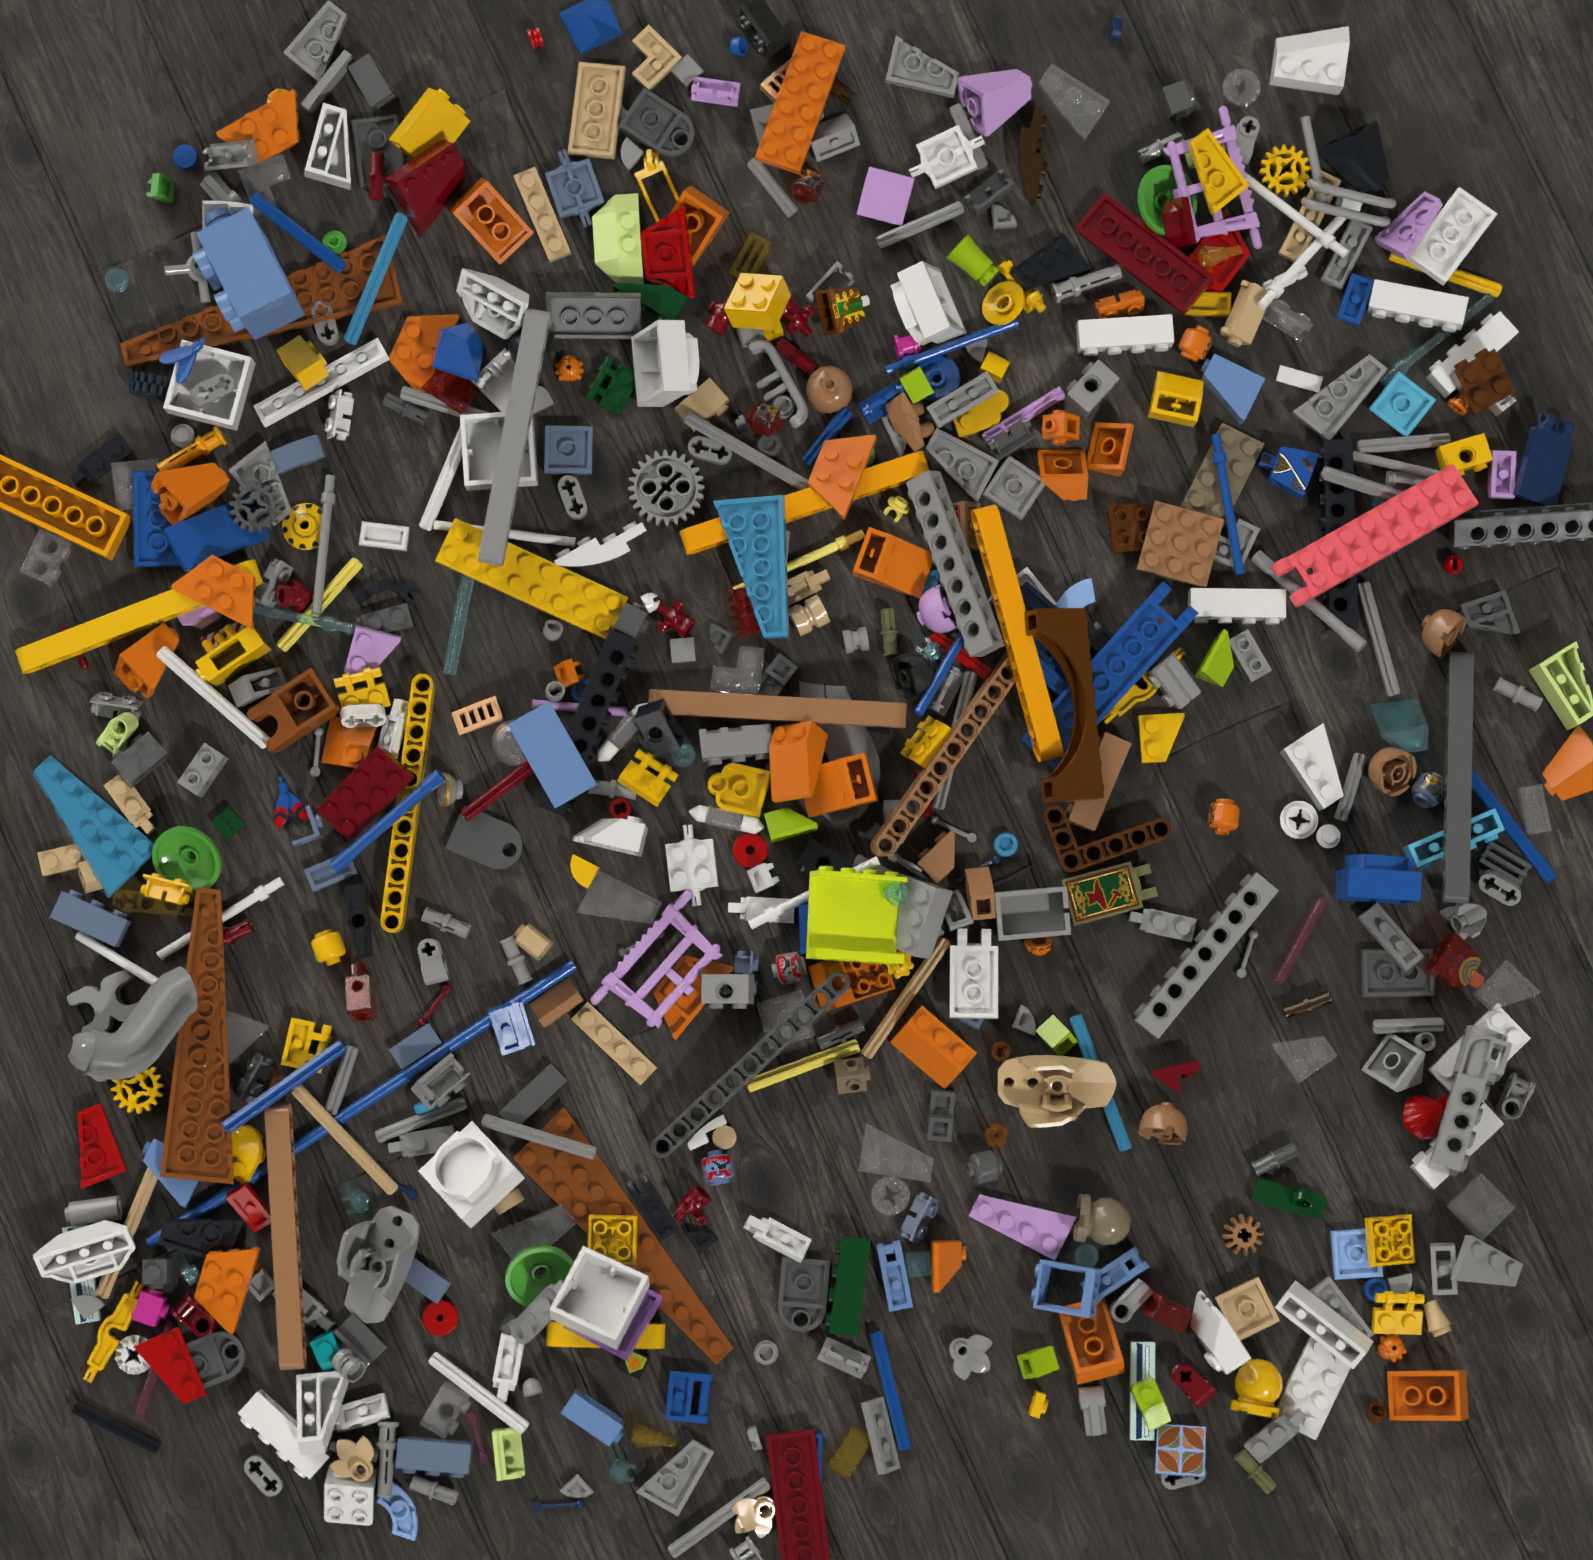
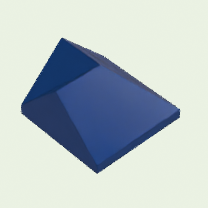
(590, 24)
(459, 351)

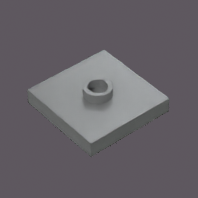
(1014, 488)

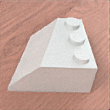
(1216, 1336)

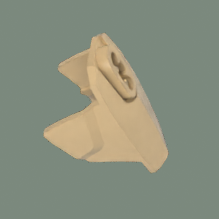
(1062, 1089)

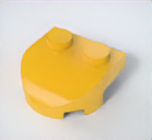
(247, 1152)

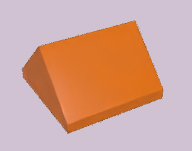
(1109, 448)

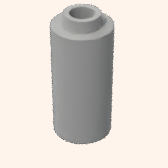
(94, 1210)

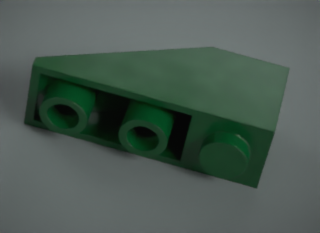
(657, 299)

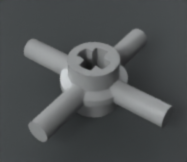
(190, 269)

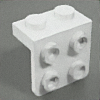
(348, 1499)

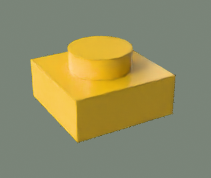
(1038, 1404)

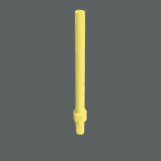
(841, 543)

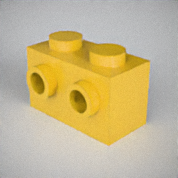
(303, 362)

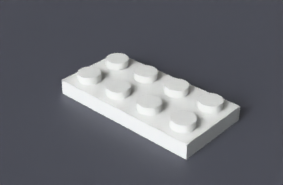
(1451, 236)
(1494, 1020)
(1313, 1387)

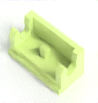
(508, 1454)

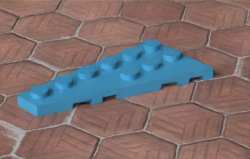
(759, 547)
(99, 832)

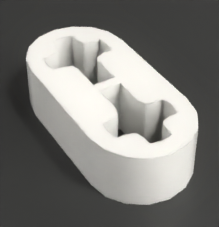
(363, 715)

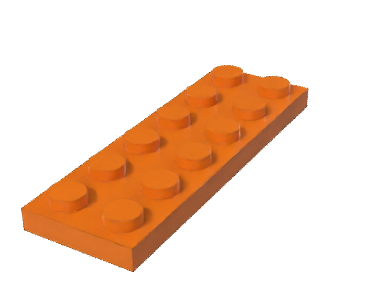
(800, 102)

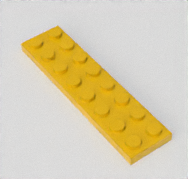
(534, 581)

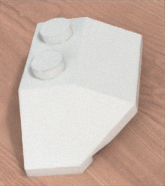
(492, 302)
(85, 1252)

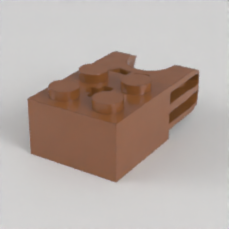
(289, 710)

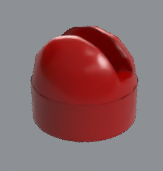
(1448, 564)

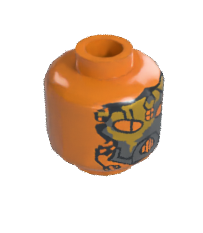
(1195, 343)
(1223, 816)

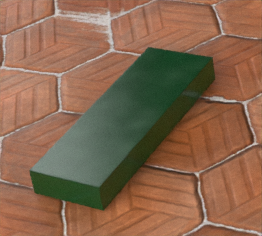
(1281, 1197)

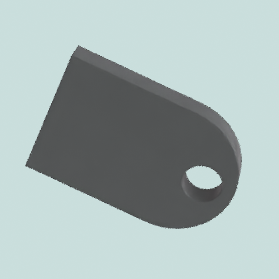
(656, 124)
(484, 841)
(803, 1290)
(211, 1357)

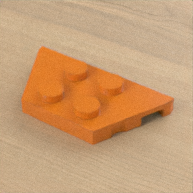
(270, 125)
(416, 347)
(840, 470)
(221, 589)
(686, 1007)
(226, 1284)

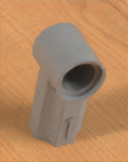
(218, 190)
(1131, 1298)
(1093, 1403)

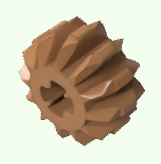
(1246, 1226)

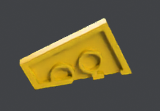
(1216, 171)

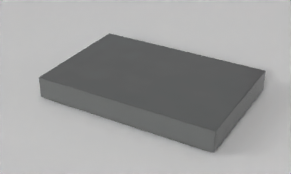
(372, 136)
(1385, 978)

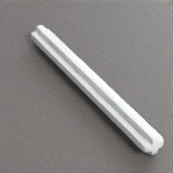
(213, 696)

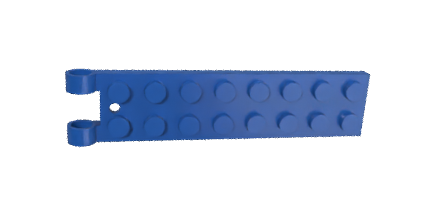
(1122, 661)

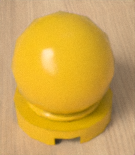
(1258, 1388)

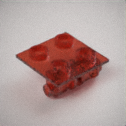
(452, 390)

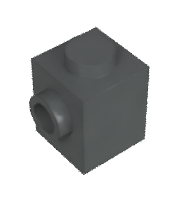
(1177, 100)
(632, 620)
(156, 1272)

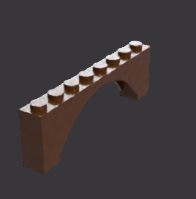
(1066, 638)

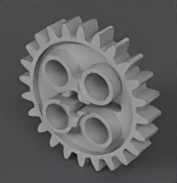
(650, 474)

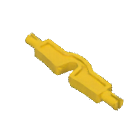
(1136, 694)
(106, 1342)

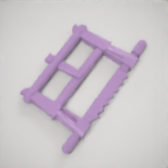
(1220, 226)
(692, 935)

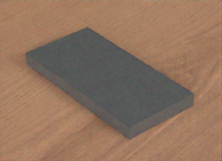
(594, 315)

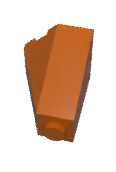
(188, 490)
(139, 665)
(1572, 767)

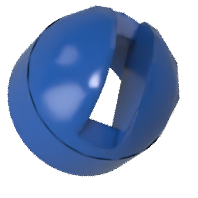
(738, 46)

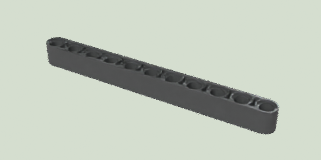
(1458, 777)
(740, 1070)

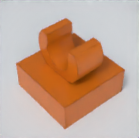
(567, 674)

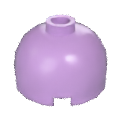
(935, 610)

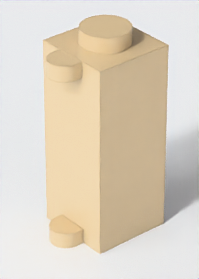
(1244, 315)

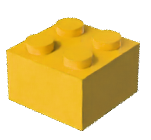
(757, 301)

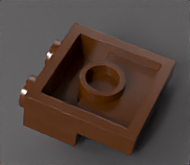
(1482, 381)

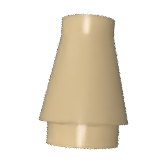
(1436, 1319)

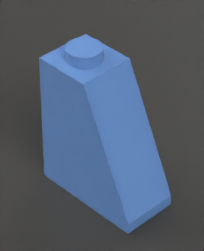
(1231, 385)
(179, 1188)

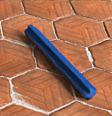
(297, 232)
(890, 1390)

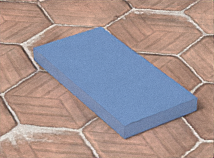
(551, 754)

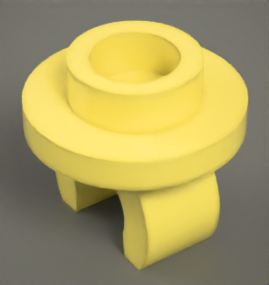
(897, 504)

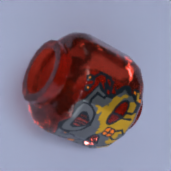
(807, 186)
(765, 419)

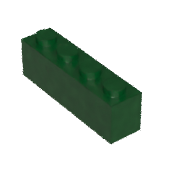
(849, 1285)

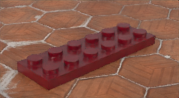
(1144, 254)
(798, 1495)

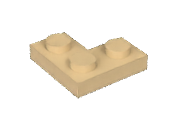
(659, 60)

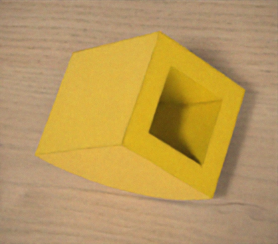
(995, 366)
(583, 871)

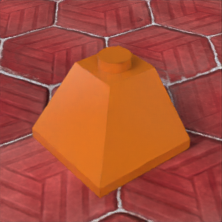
(1064, 472)
(347, 746)
(945, 1261)

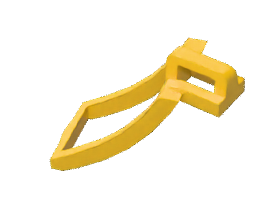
(650, 169)

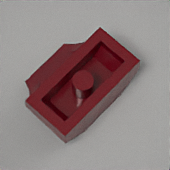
(1178, 222)

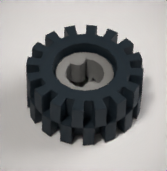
(149, 386)

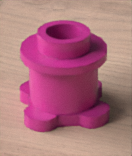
(905, 346)

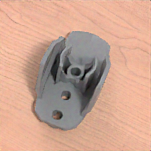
(373, 1266)

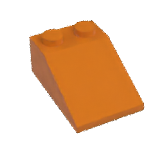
(703, 219)
(490, 220)
(795, 760)
(1092, 1344)
(1427, 1395)

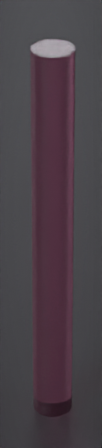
(1300, 940)
(150, 1382)

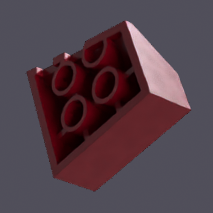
(428, 183)

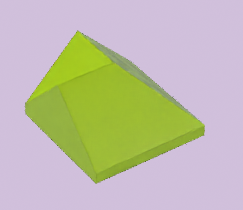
(1218, 661)
(787, 824)

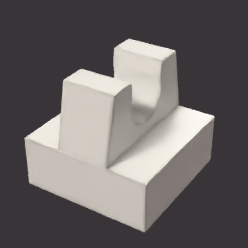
(761, 878)

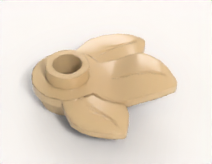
(351, 1456)
(752, 1518)

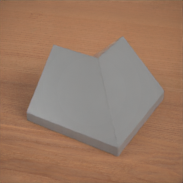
(1396, 1063)

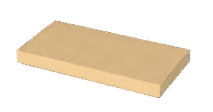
(596, 89)

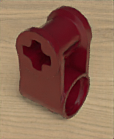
(192, 1316)
(1194, 1387)

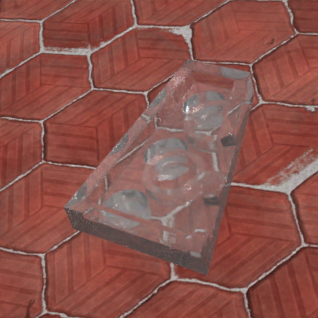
(535, 1231)

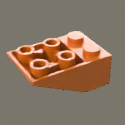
(893, 563)
(842, 786)
(866, 980)

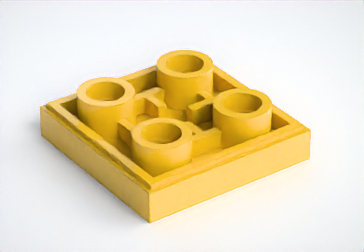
(614, 1237)
(1389, 1240)

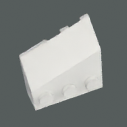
(1312, 61)
(615, 834)

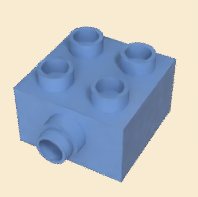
(245, 265)

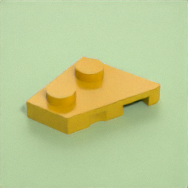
(1157, 735)

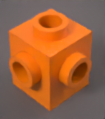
(1060, 427)

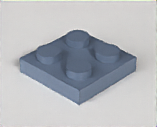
(568, 450)

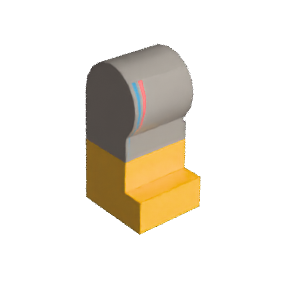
(747, 336)

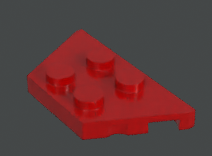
(669, 253)
(1225, 270)

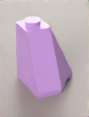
(993, 97)

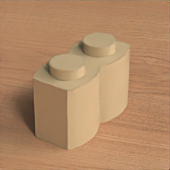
(704, 402)
(532, 941)

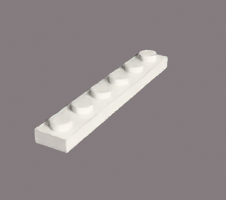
(340, 373)

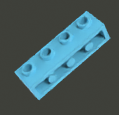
(1428, 849)

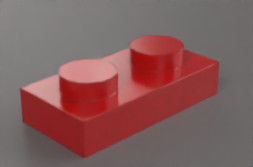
(249, 1206)

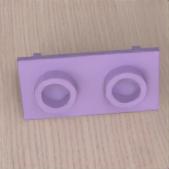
(715, 91)

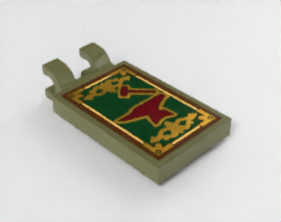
(1106, 892)

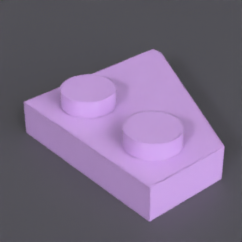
(369, 649)

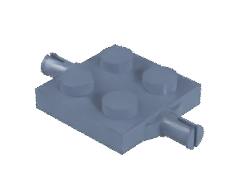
(574, 188)

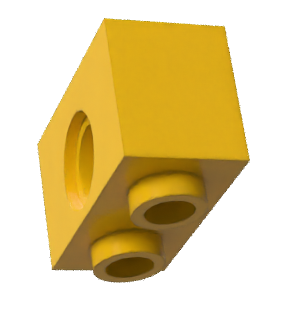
(1475, 447)

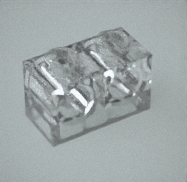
(39, 555)

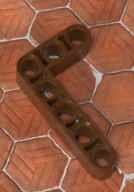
(1101, 845)

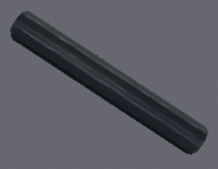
(115, 1426)

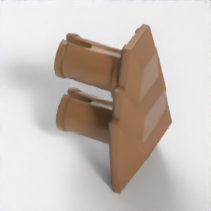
(906, 421)

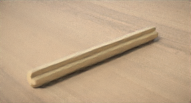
(905, 998)
(345, 1139)
(132, 1222)

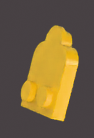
(982, 416)
(740, 788)

